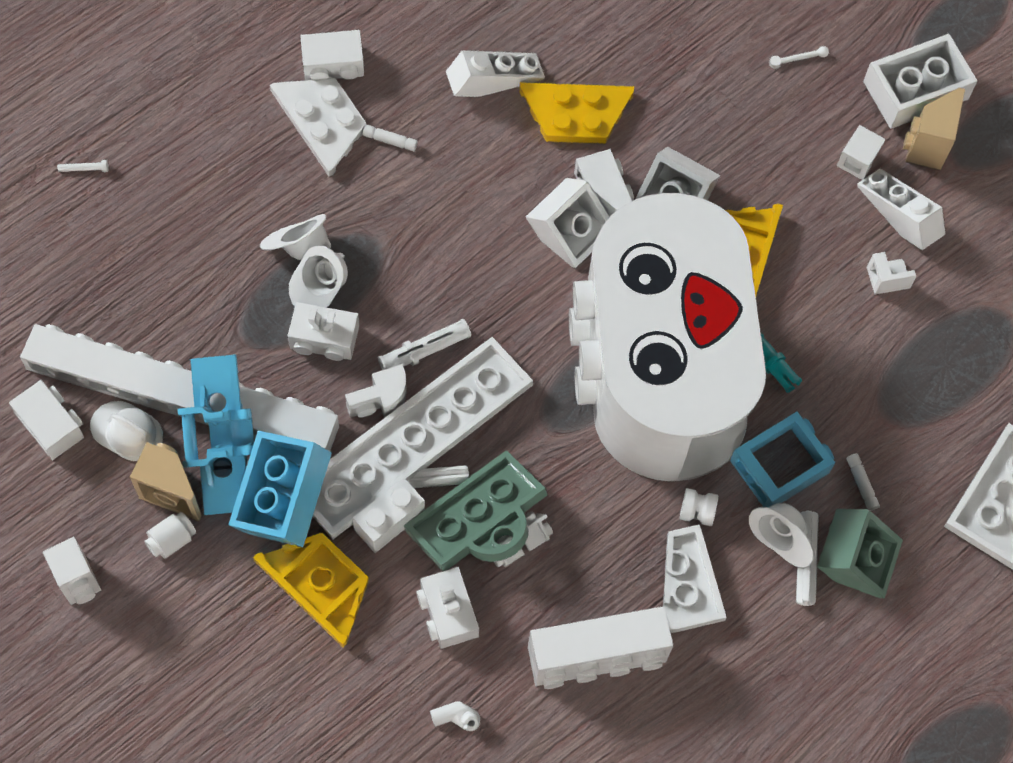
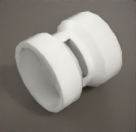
(699, 507)

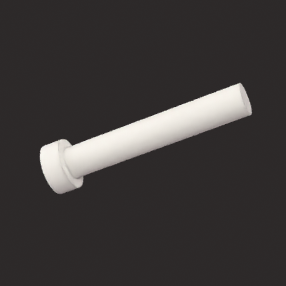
(103, 165)

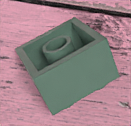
(860, 551)

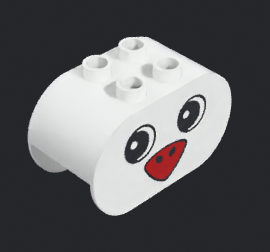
(669, 336)

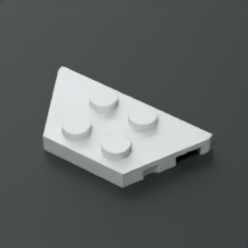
(322, 117)

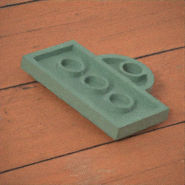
(479, 514)

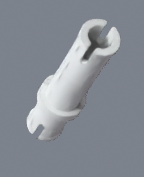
(412, 352)

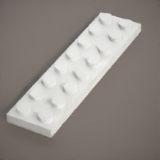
(418, 433)

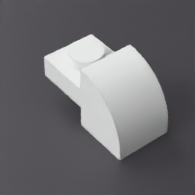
(386, 393)

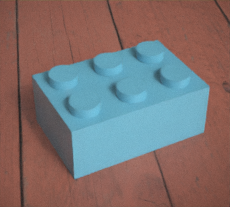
(280, 488)

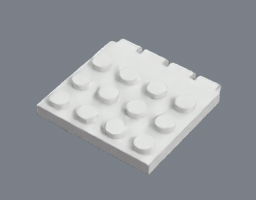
(986, 507)

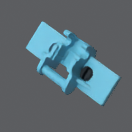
(229, 432)

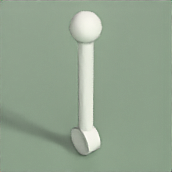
(776, 61)

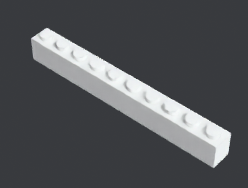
(165, 384)

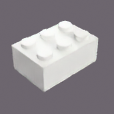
(917, 77)

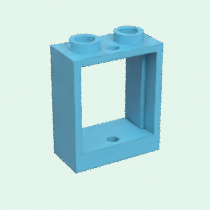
(759, 480)

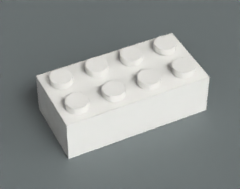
(600, 647)

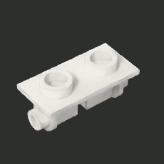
(537, 535)

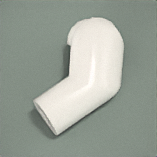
(458, 714)

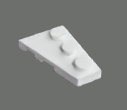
(689, 582)

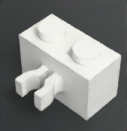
(323, 331)
(448, 608)

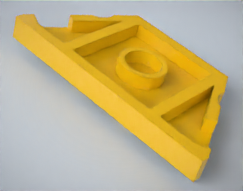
(576, 110)
(759, 230)
(320, 582)

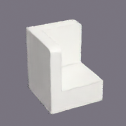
(860, 152)
(889, 275)

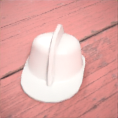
(298, 237)
(318, 277)
(124, 429)
(783, 531)

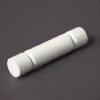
(390, 138)
(863, 482)

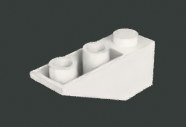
(491, 72)
(605, 178)
(907, 210)

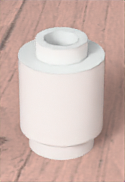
(170, 535)

